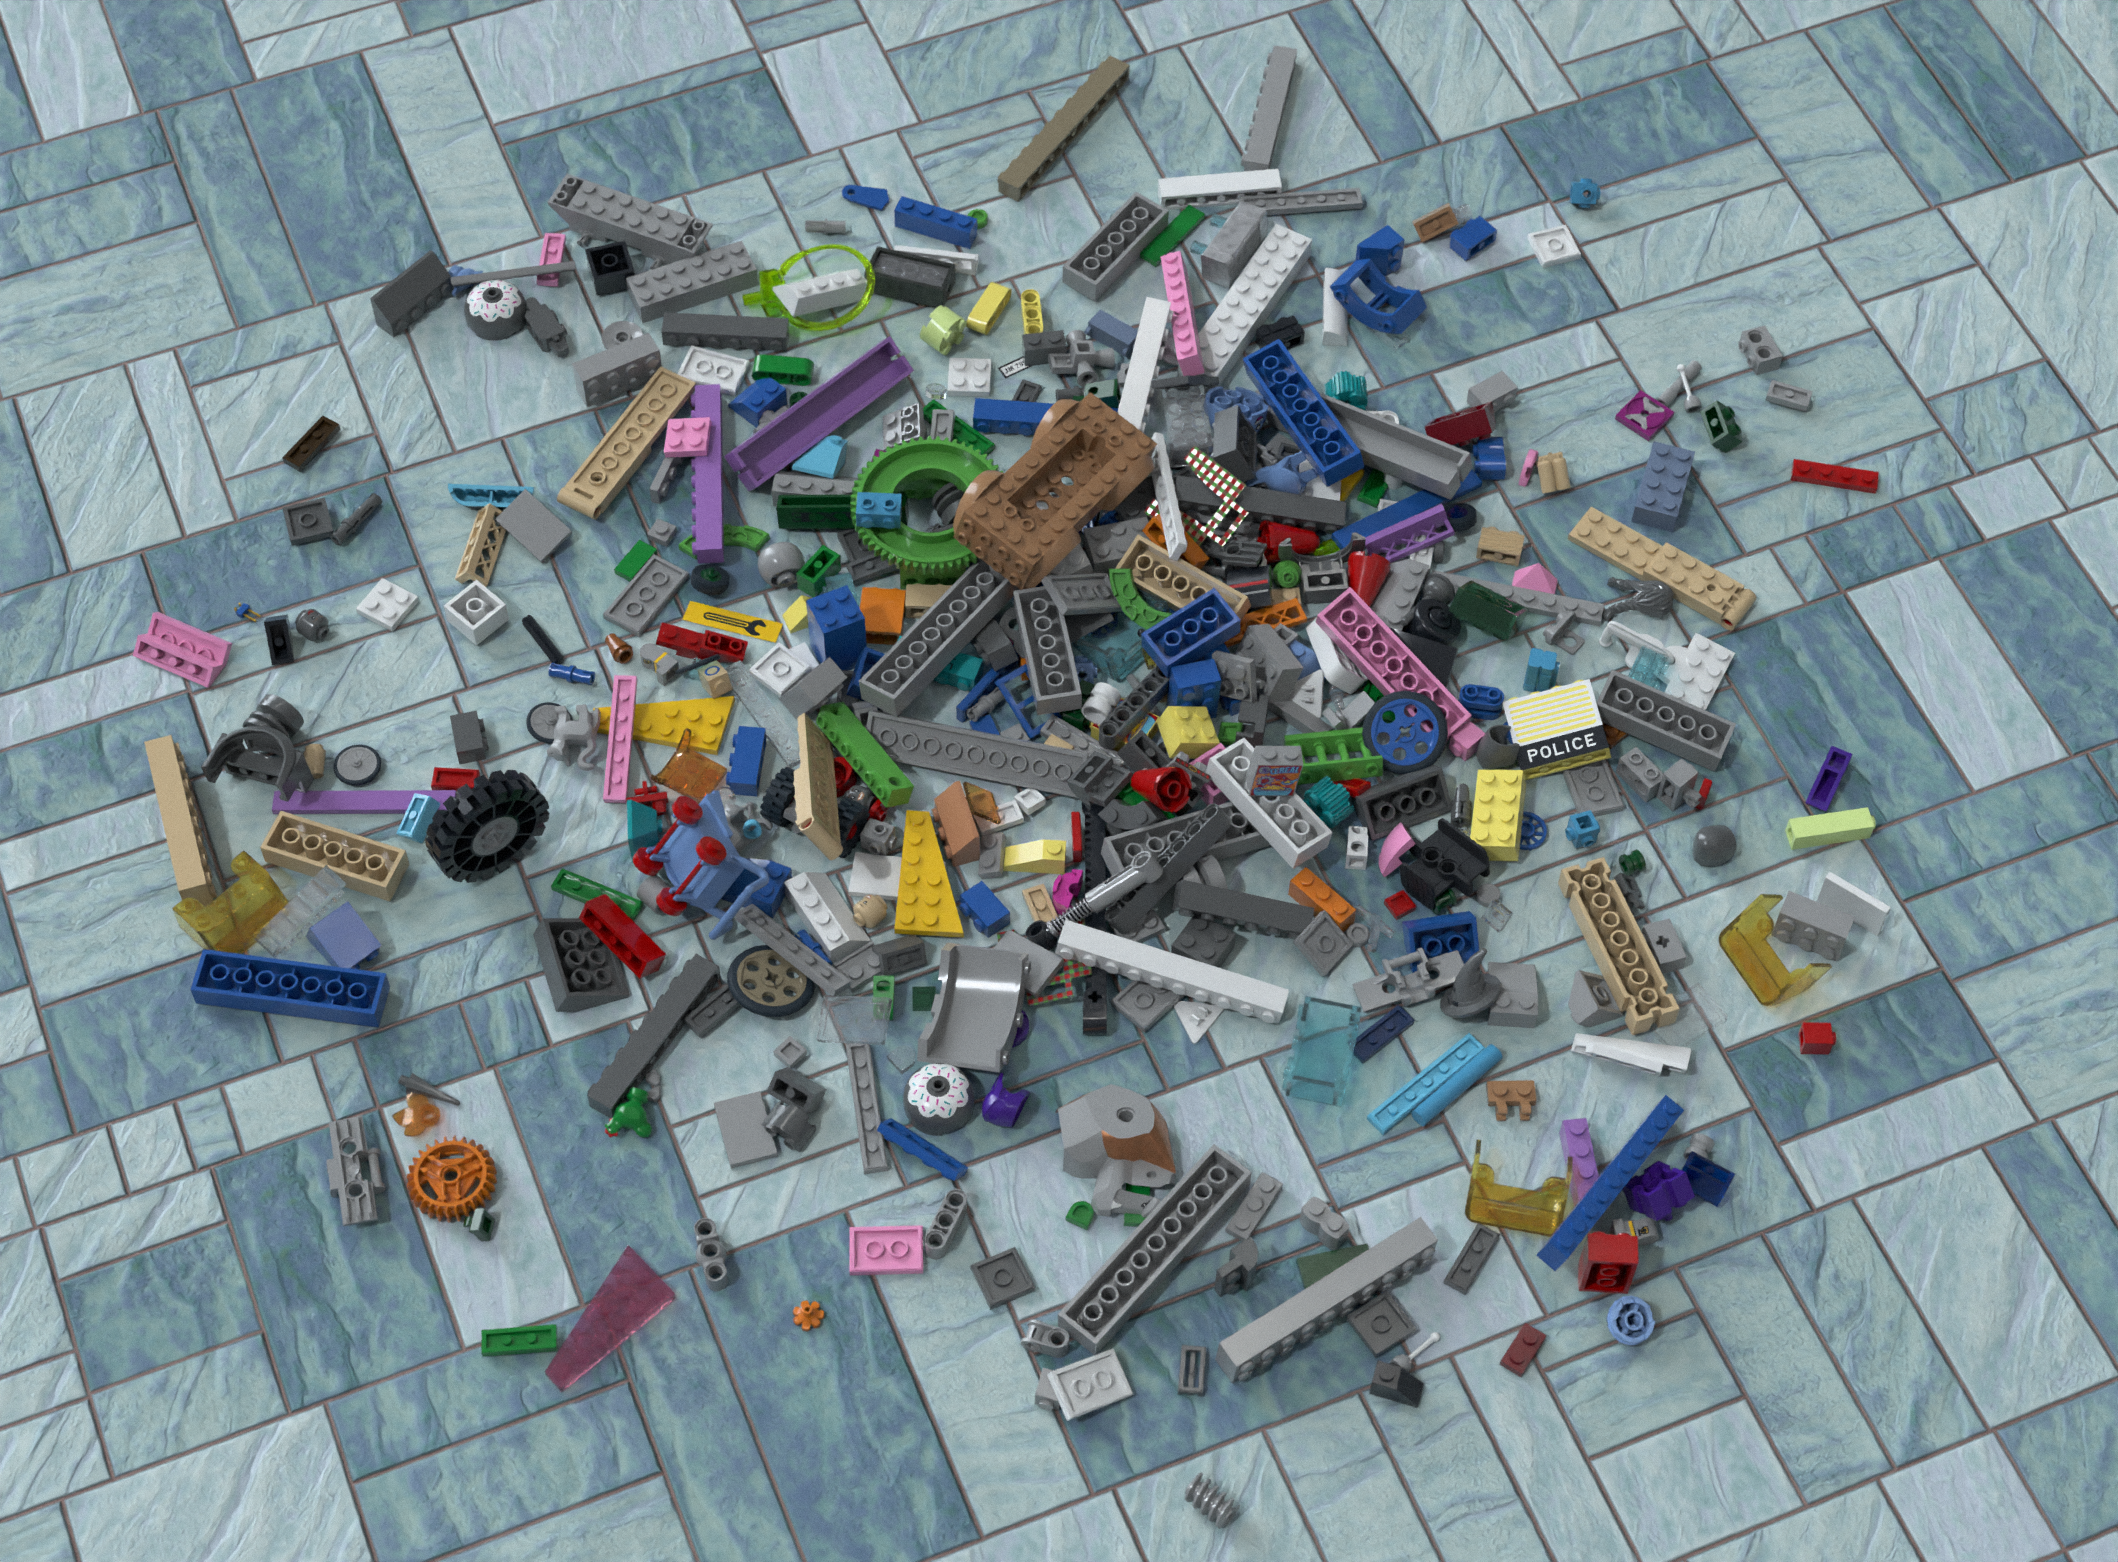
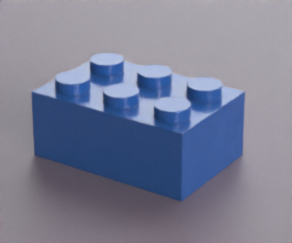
(1195, 686)

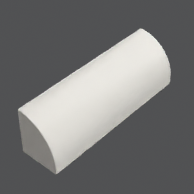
(1334, 314)

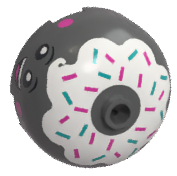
(495, 310)
(938, 1099)

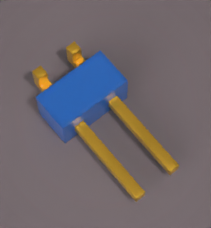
(243, 610)

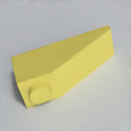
(1036, 857)

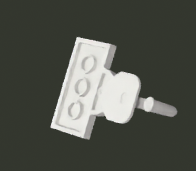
(1692, 670)

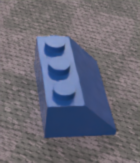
(1442, 935)

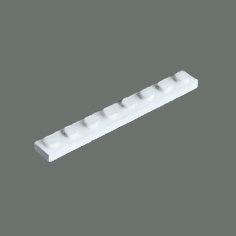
(1167, 500)

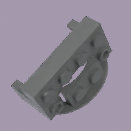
(287, 773)

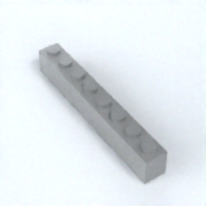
(1270, 109)

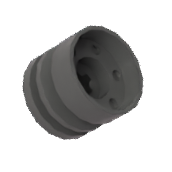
(946, 502)
(277, 714)

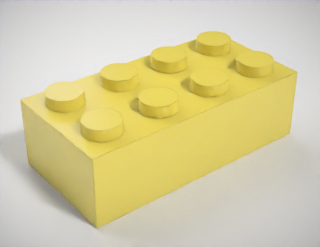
(1499, 813)

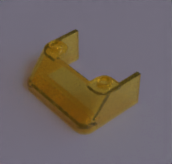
(1757, 962)
(1513, 1206)

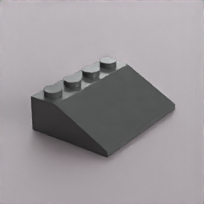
(578, 965)

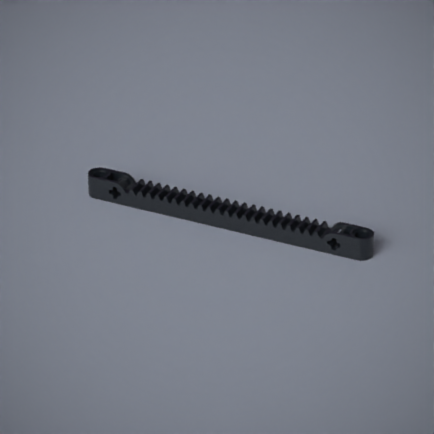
(1094, 1013)

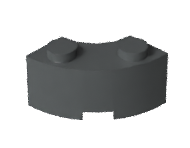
(1124, 816)

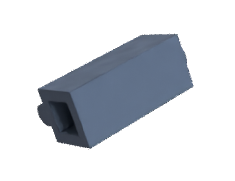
(1112, 333)

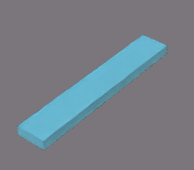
(1424, 1084)

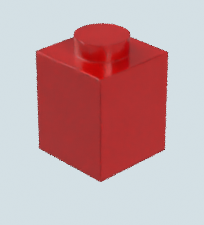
(1816, 1038)

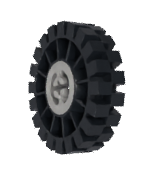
(487, 826)

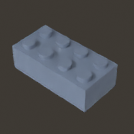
(1663, 486)

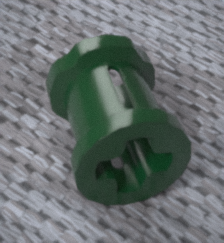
(1443, 900)

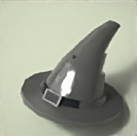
(1471, 990)

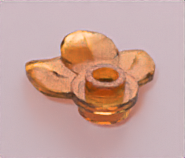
(414, 1115)

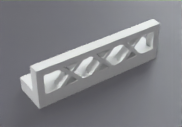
(965, 262)

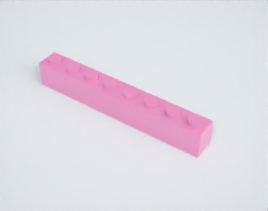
(1183, 319)

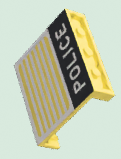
(1557, 729)

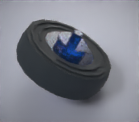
(1460, 516)

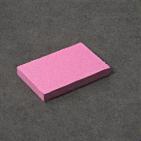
(886, 1250)

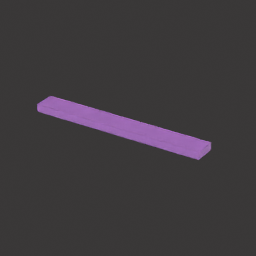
(354, 801)

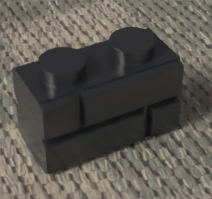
(1285, 329)

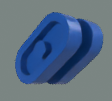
(1482, 701)

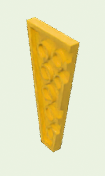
(666, 721)
(924, 890)

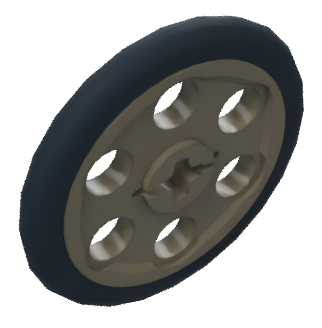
(752, 999)

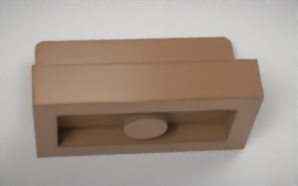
(1435, 222)

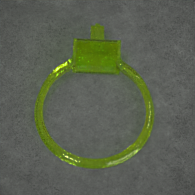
(775, 308)

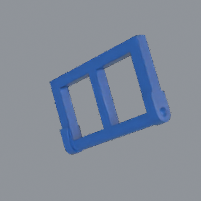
(1016, 707)

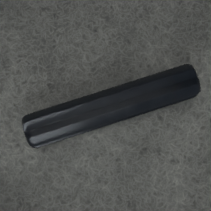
(542, 640)

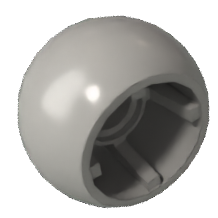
(780, 564)

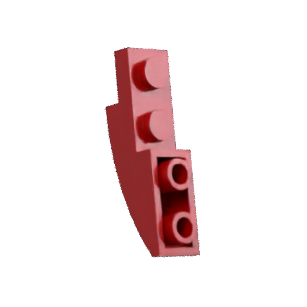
(700, 645)

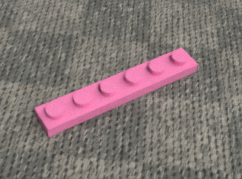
(620, 739)

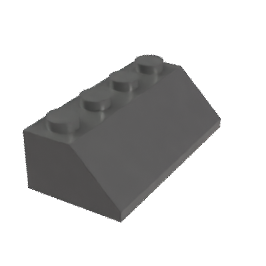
(411, 294)
(1403, 799)

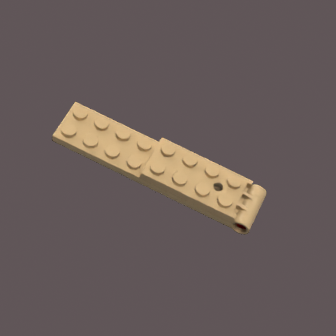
(626, 444)
(1689, 579)
(816, 789)

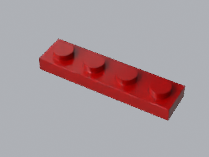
(1834, 476)

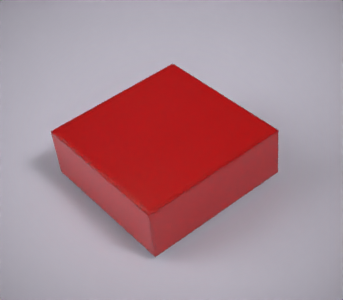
(1704, 792)
(1399, 904)

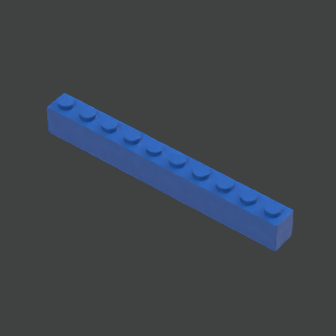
(1610, 1183)

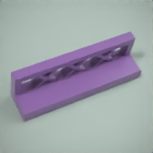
(1406, 533)

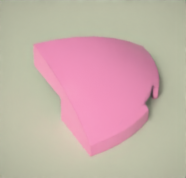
(1393, 847)

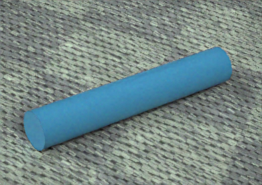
(1456, 1085)

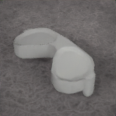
(653, 1079)

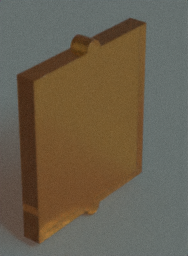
(981, 803)

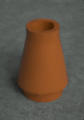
(619, 649)

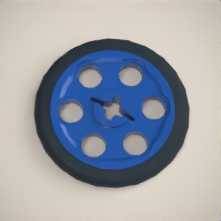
(1426, 710)

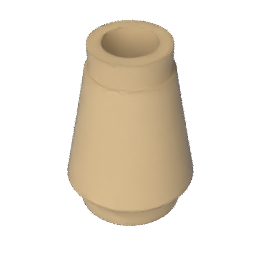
(315, 759)

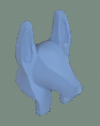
(1285, 475)

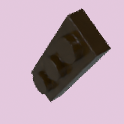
(311, 443)

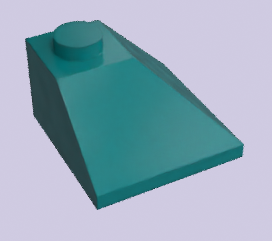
(642, 826)

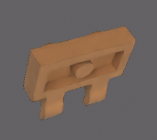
(1511, 1094)

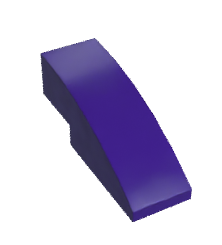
(1828, 778)

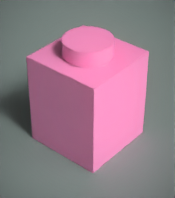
(1465, 740)

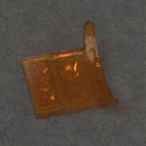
(690, 772)

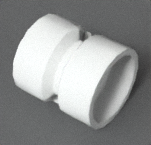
(1101, 703)

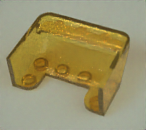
(237, 914)

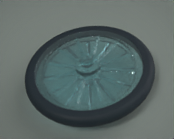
(697, 663)

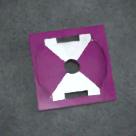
(1644, 426)

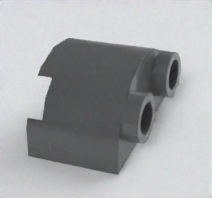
(790, 1124)

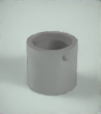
(649, 890)

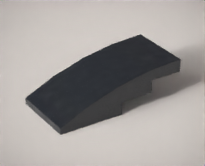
(1434, 655)

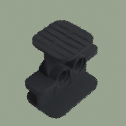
(1442, 862)

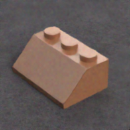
(956, 825)

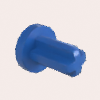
(1108, 518)

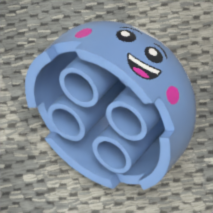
(1249, 402)

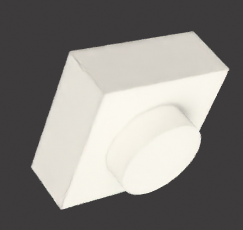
(1030, 800)

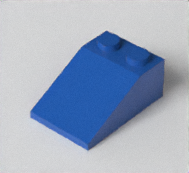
(768, 897)

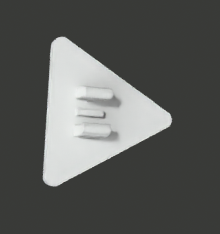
(1309, 693)
(1197, 1017)

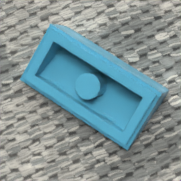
(418, 817)

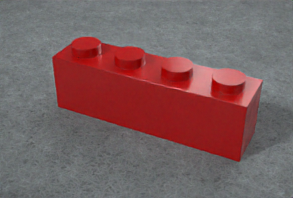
(622, 936)

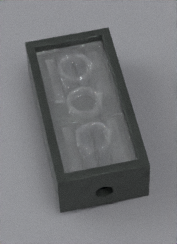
(912, 277)

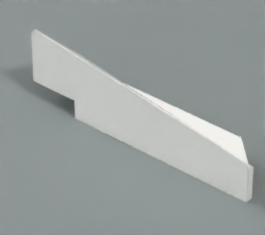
(1633, 1054)

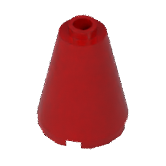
(1274, 533)
(1367, 574)
(1163, 787)

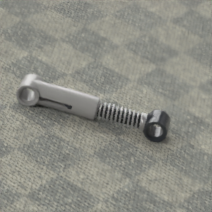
(1142, 869)

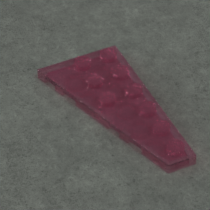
(618, 1309)

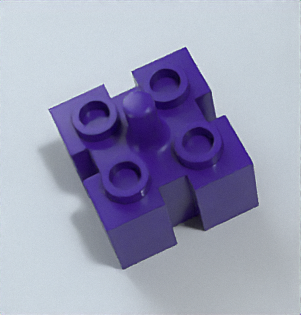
(1658, 1191)

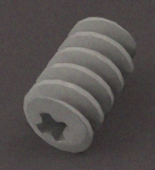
(1210, 1501)

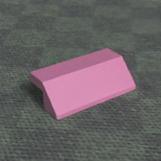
(183, 649)

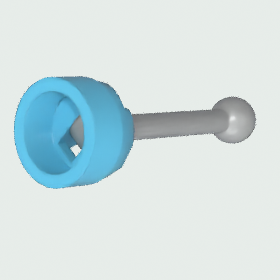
(751, 824)

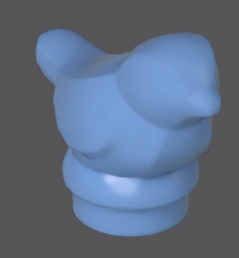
(460, 271)

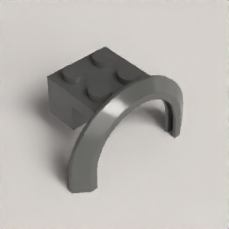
(1324, 575)

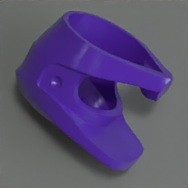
(1001, 1106)

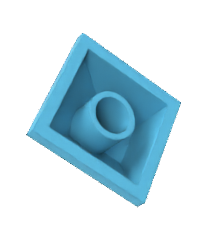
(824, 457)

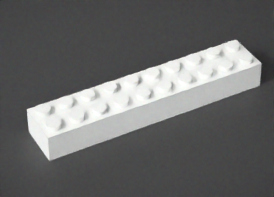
(1251, 300)

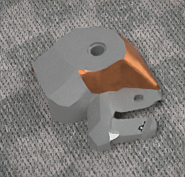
(1117, 1140)

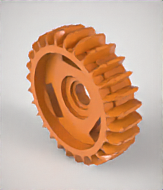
(452, 1194)

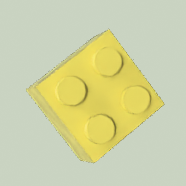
(1187, 731)

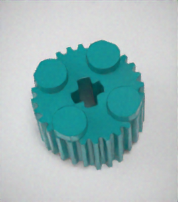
(1348, 389)
(1329, 802)

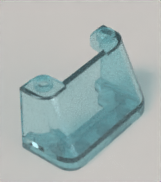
(1116, 645)

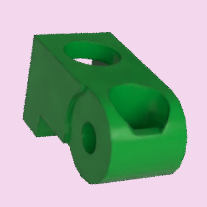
(885, 989)

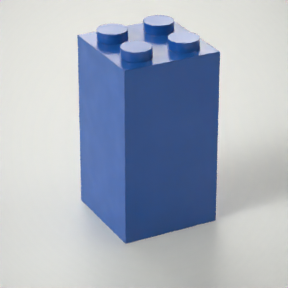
(836, 627)

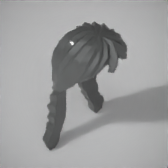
(1652, 599)

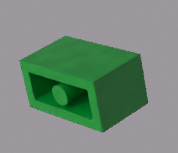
(821, 565)

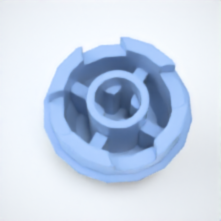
(1630, 1320)

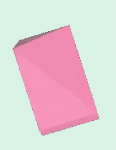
(1535, 578)

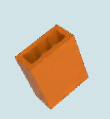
(883, 614)

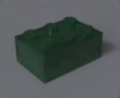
(1488, 610)

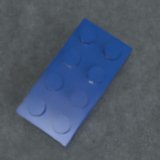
(1191, 632)

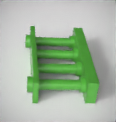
(1334, 742)

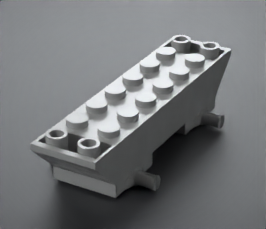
(610, 214)

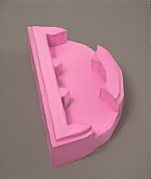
(1528, 467)

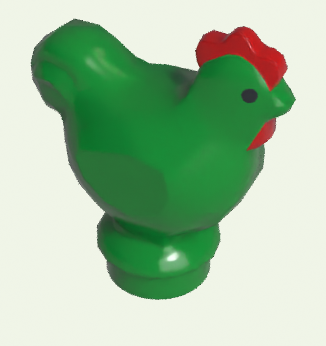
(631, 1115)

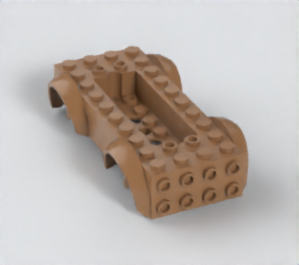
(1075, 441)

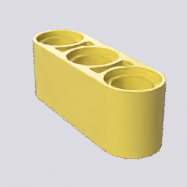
(988, 308)
(1031, 312)

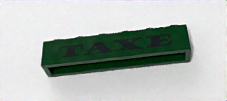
(821, 511)

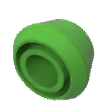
(1293, 570)

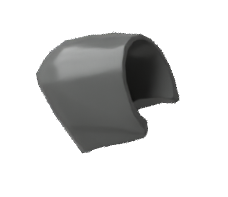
(1493, 748)
(1713, 845)

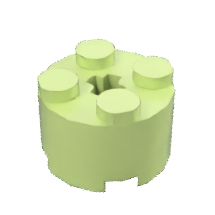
(943, 330)

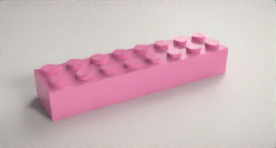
(1386, 658)

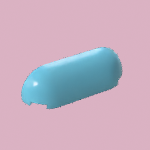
(482, 495)

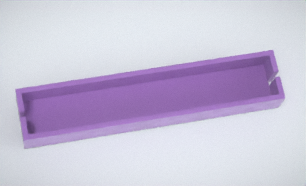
(818, 414)

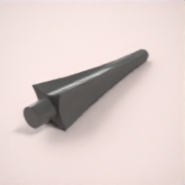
(417, 1085)

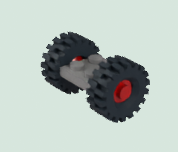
(780, 806)

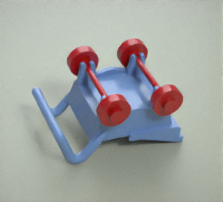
(699, 861)

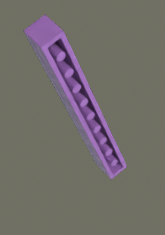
(708, 479)

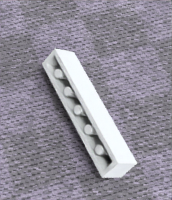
(1216, 188)

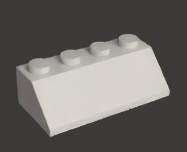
(822, 292)
(825, 914)

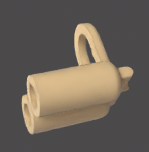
(1553, 472)

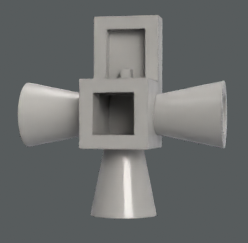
(1081, 358)

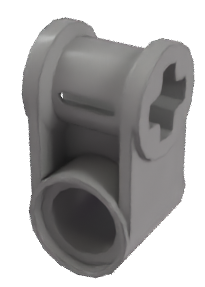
(1041, 1338)

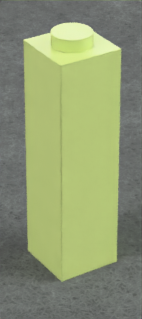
(1830, 828)

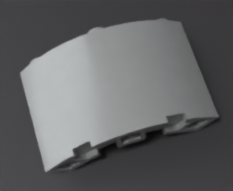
(976, 1007)

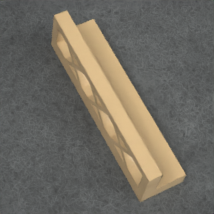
(475, 545)

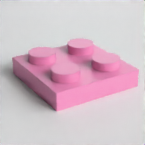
(687, 437)

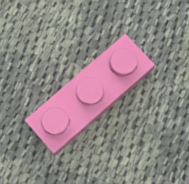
(551, 253)

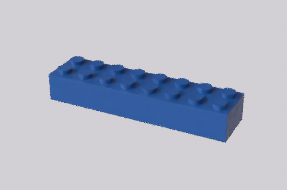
(1303, 413)
(290, 988)

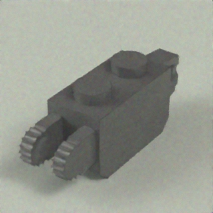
(545, 328)

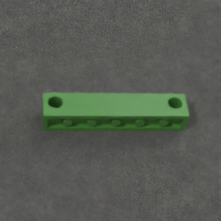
(864, 754)

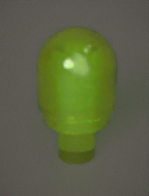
(1326, 547)

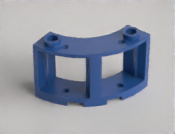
(1408, 302)

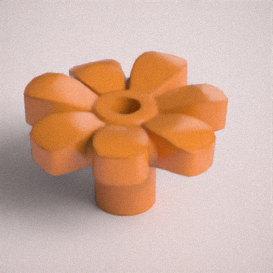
(808, 1315)

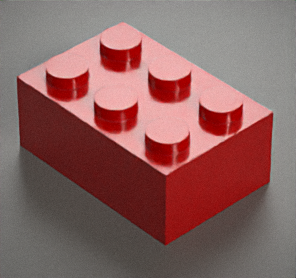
(1608, 1263)

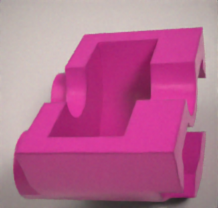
(1065, 888)

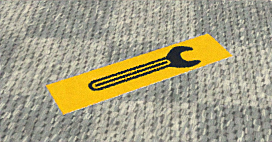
(732, 621)

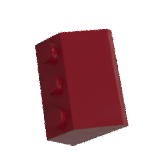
(1463, 425)

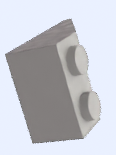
(1518, 997)

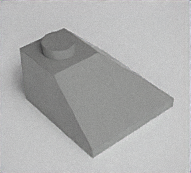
(1592, 1000)

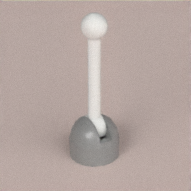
(1692, 402)
(1405, 1361)

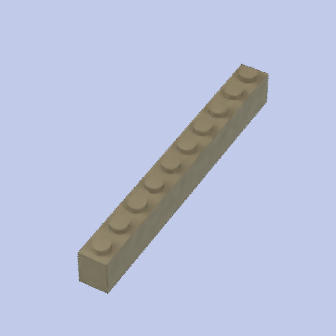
(1063, 128)

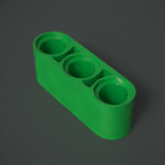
(783, 369)

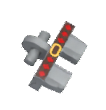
(1196, 772)

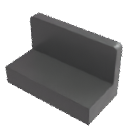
(900, 954)

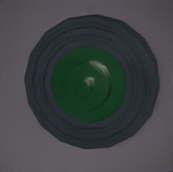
(710, 579)

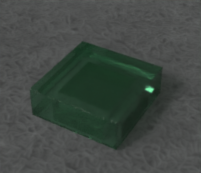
(923, 998)

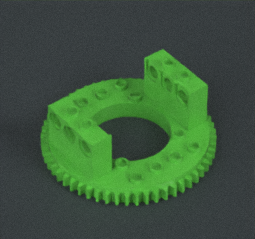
(919, 472)

